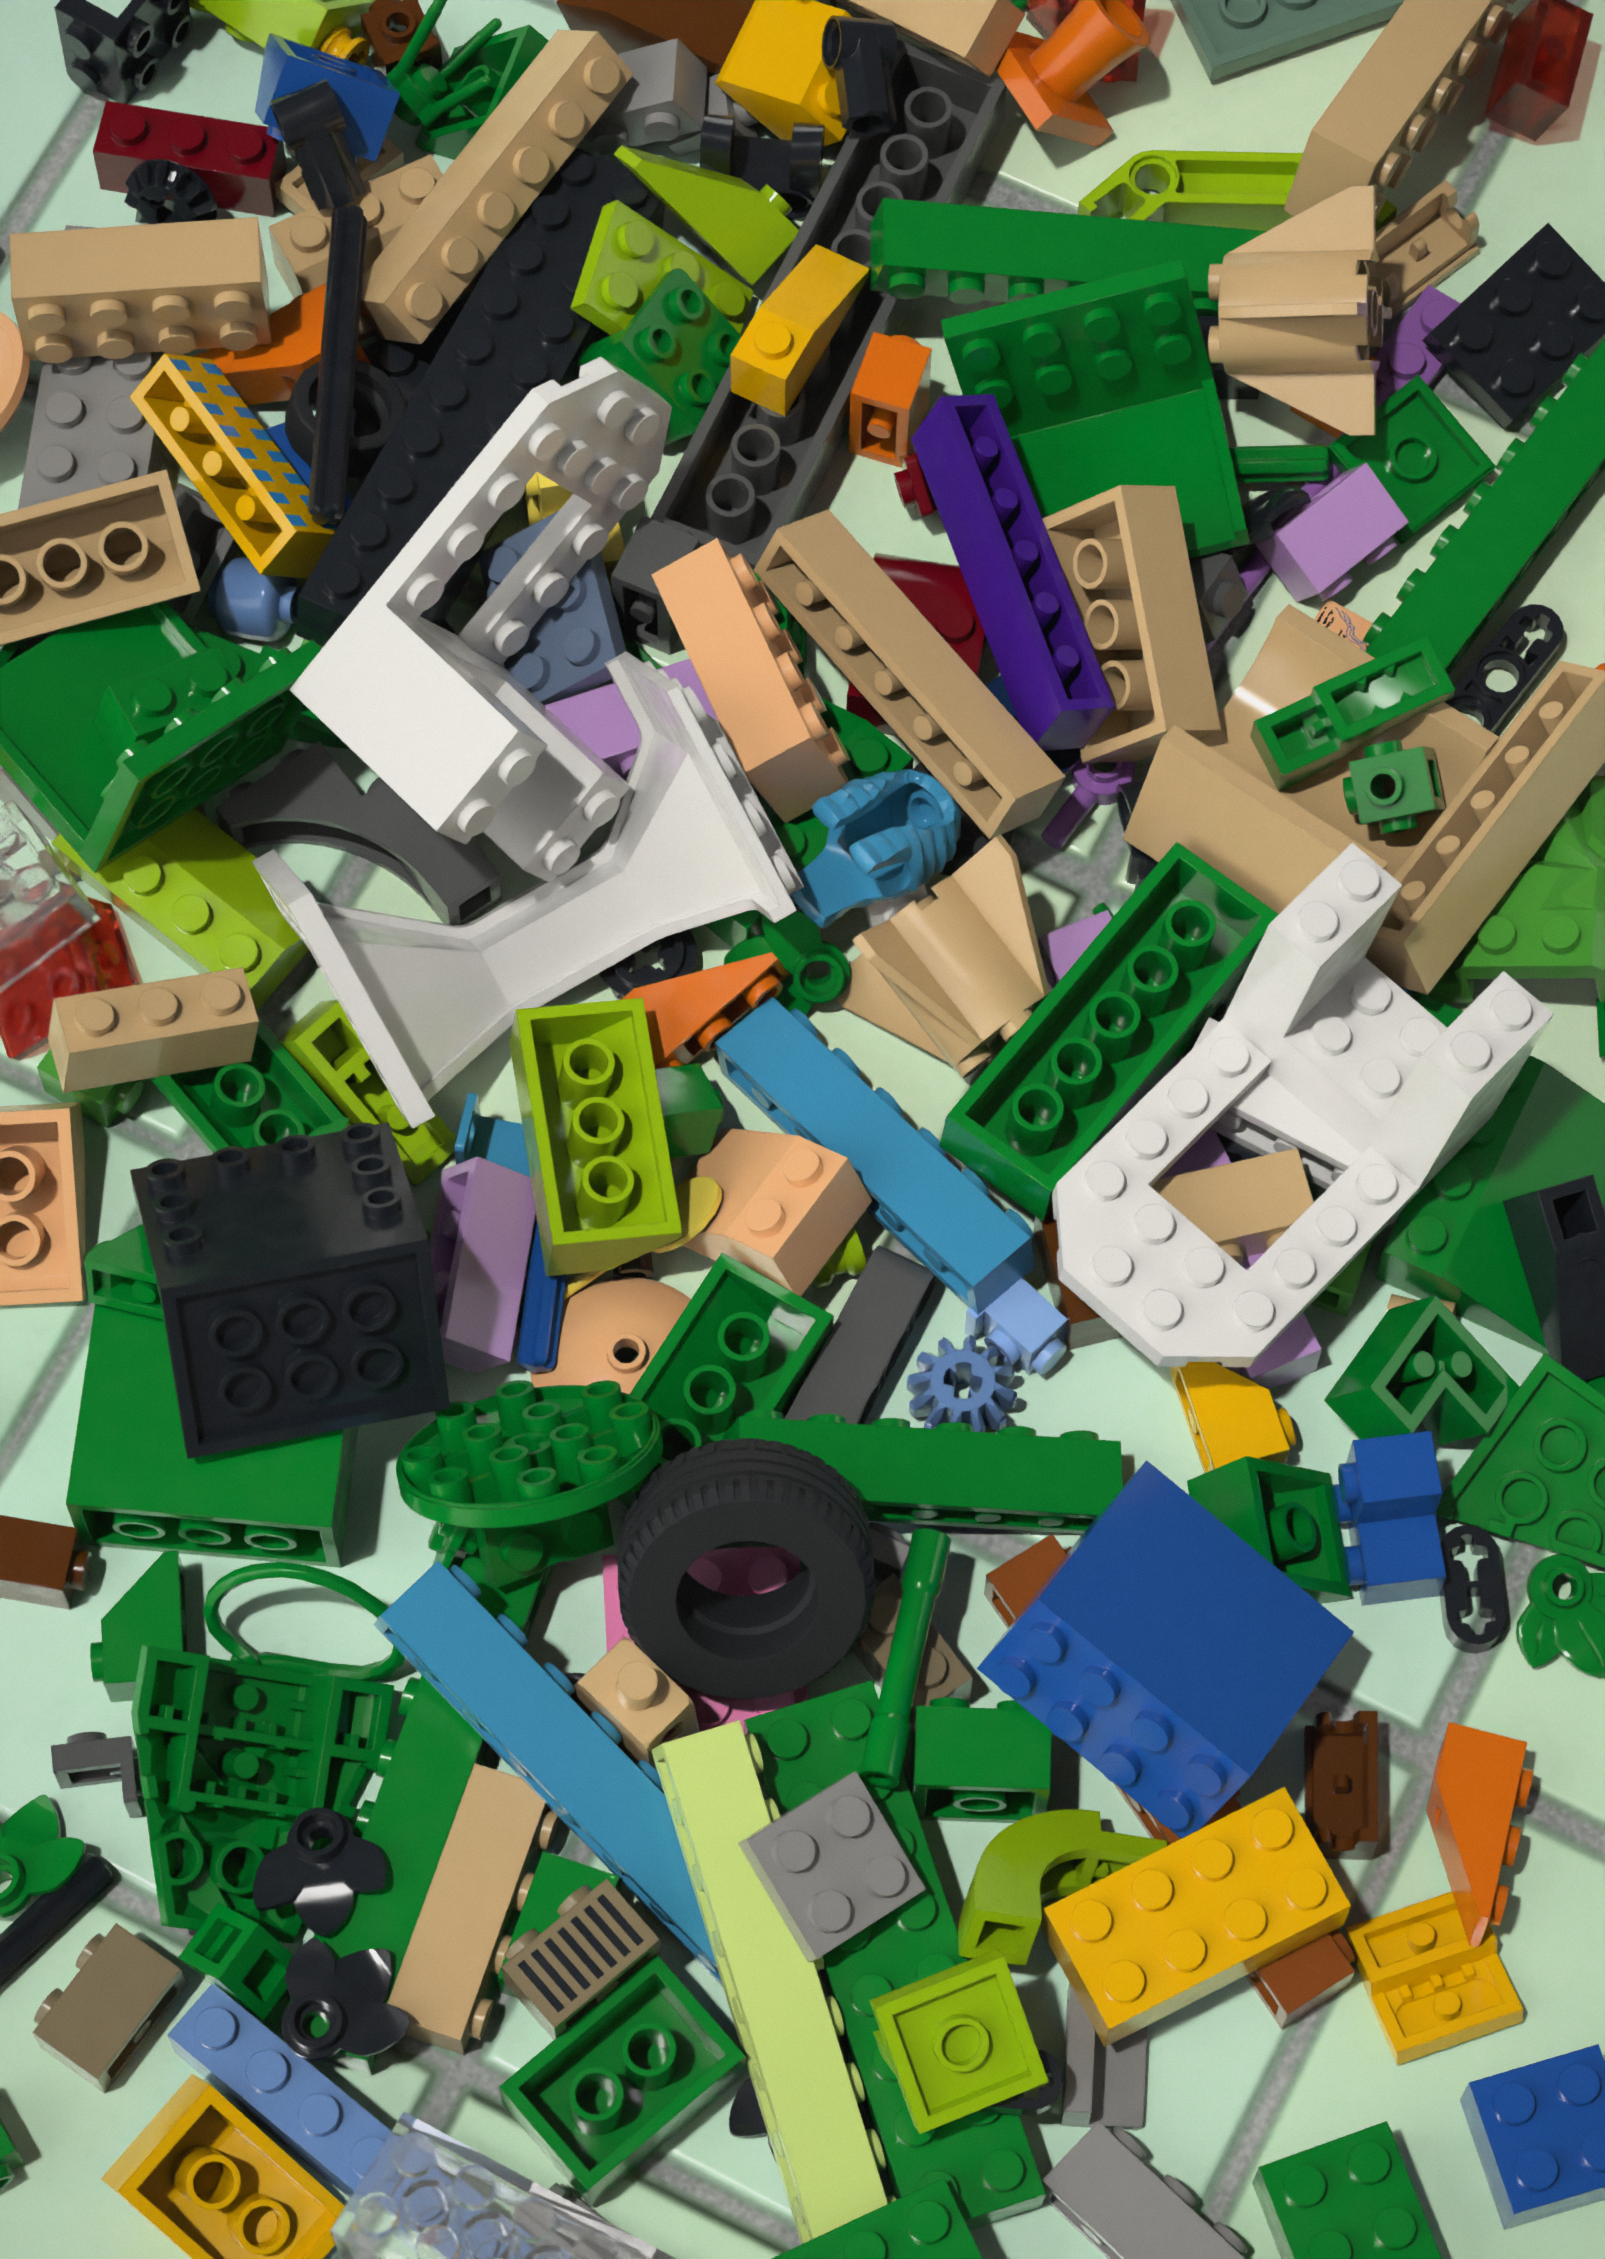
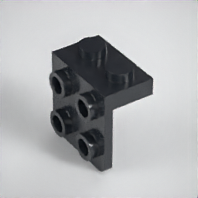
(119, 52)

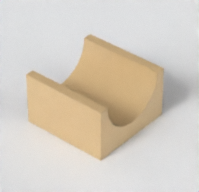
(1272, 842)

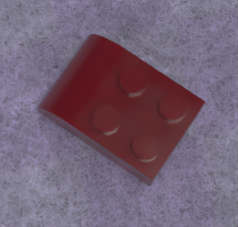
(945, 602)

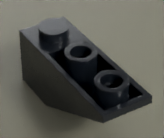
(1563, 1260)

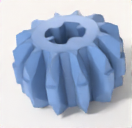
(937, 1381)

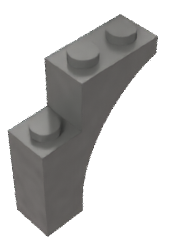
(316, 804)

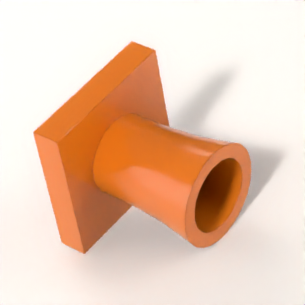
(1055, 74)

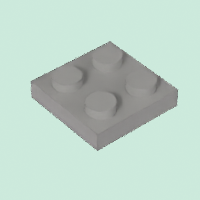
(831, 1866)

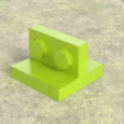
(958, 2041)

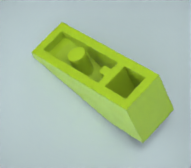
(725, 212)
(342, 1069)

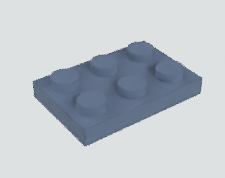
(572, 637)

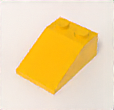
(222, 2184)

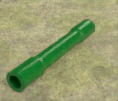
(890, 1726)

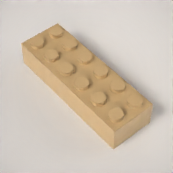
(1395, 97)

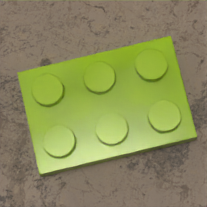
(630, 260)

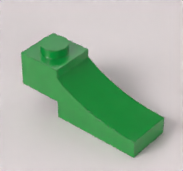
(1350, 711)

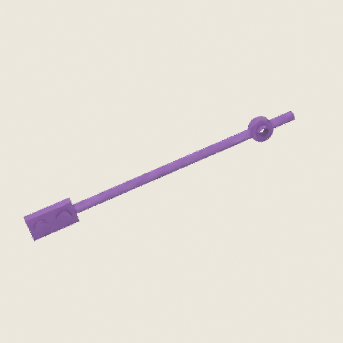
(1400, 360)

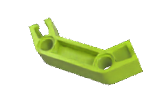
(1204, 189)

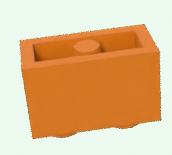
(889, 398)

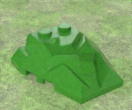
(1550, 914)

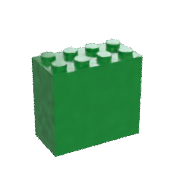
(143, 1493)

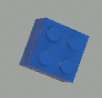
(1541, 2135)

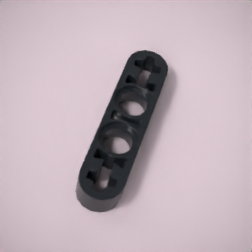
(1495, 707)

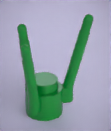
(424, 86)

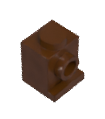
(389, 31)

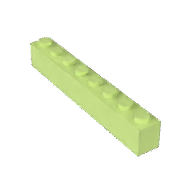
(770, 1987)

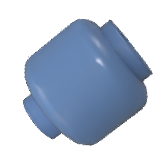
(253, 603)

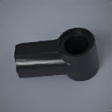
(862, 58)
(314, 131)

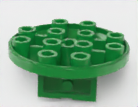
(531, 1470)

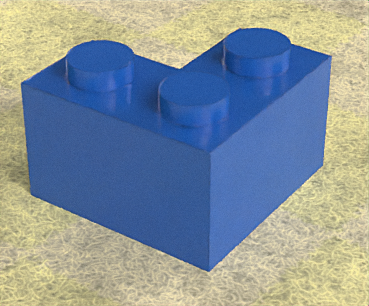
(1390, 1506)

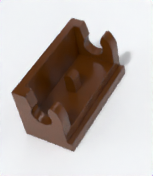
(1342, 1785)

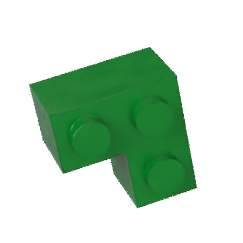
(1422, 1371)

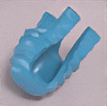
(880, 842)

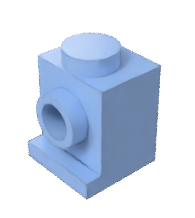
(1022, 1328)

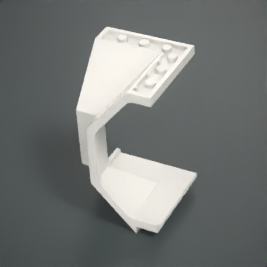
(675, 858)

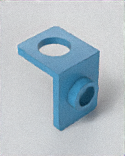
(490, 1139)

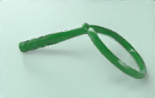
(242, 1653)

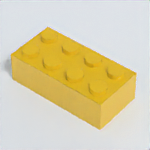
(1194, 1916)

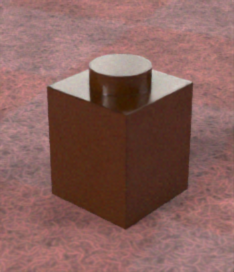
(41, 1562)

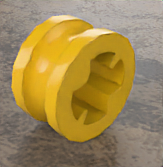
(340, 43)

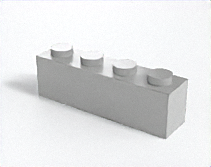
(1128, 2208)

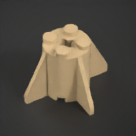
(1306, 311)
(954, 967)

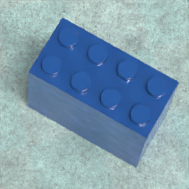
(1166, 1652)

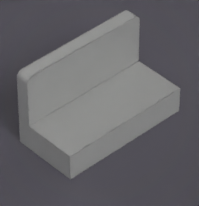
(1101, 2080)

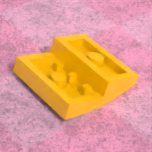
(1429, 1981)

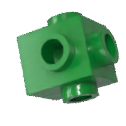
(1416, 790)

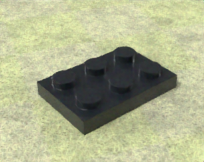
(1523, 325)

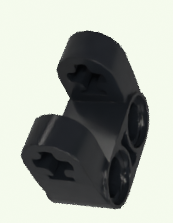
(784, 165)

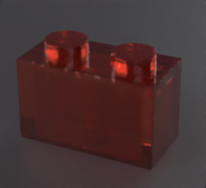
(1538, 66)

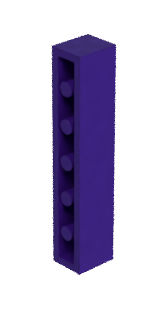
(1012, 572)

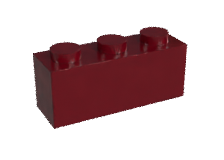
(229, 156)

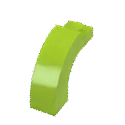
(1033, 1863)

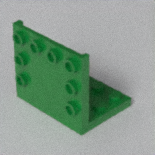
(1108, 393)
(65, 765)

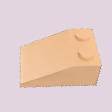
(42, 1204)
(780, 1204)

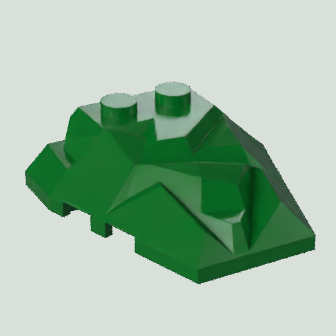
(233, 1763)

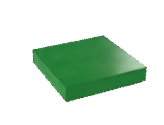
(1416, 455)

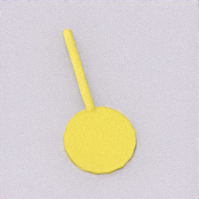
(697, 1205)

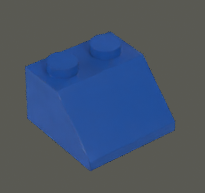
(361, 92)

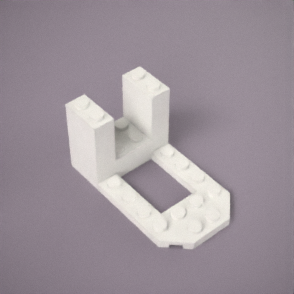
(440, 707)
(1353, 1056)

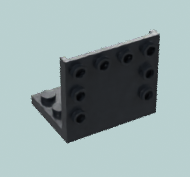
(292, 1288)

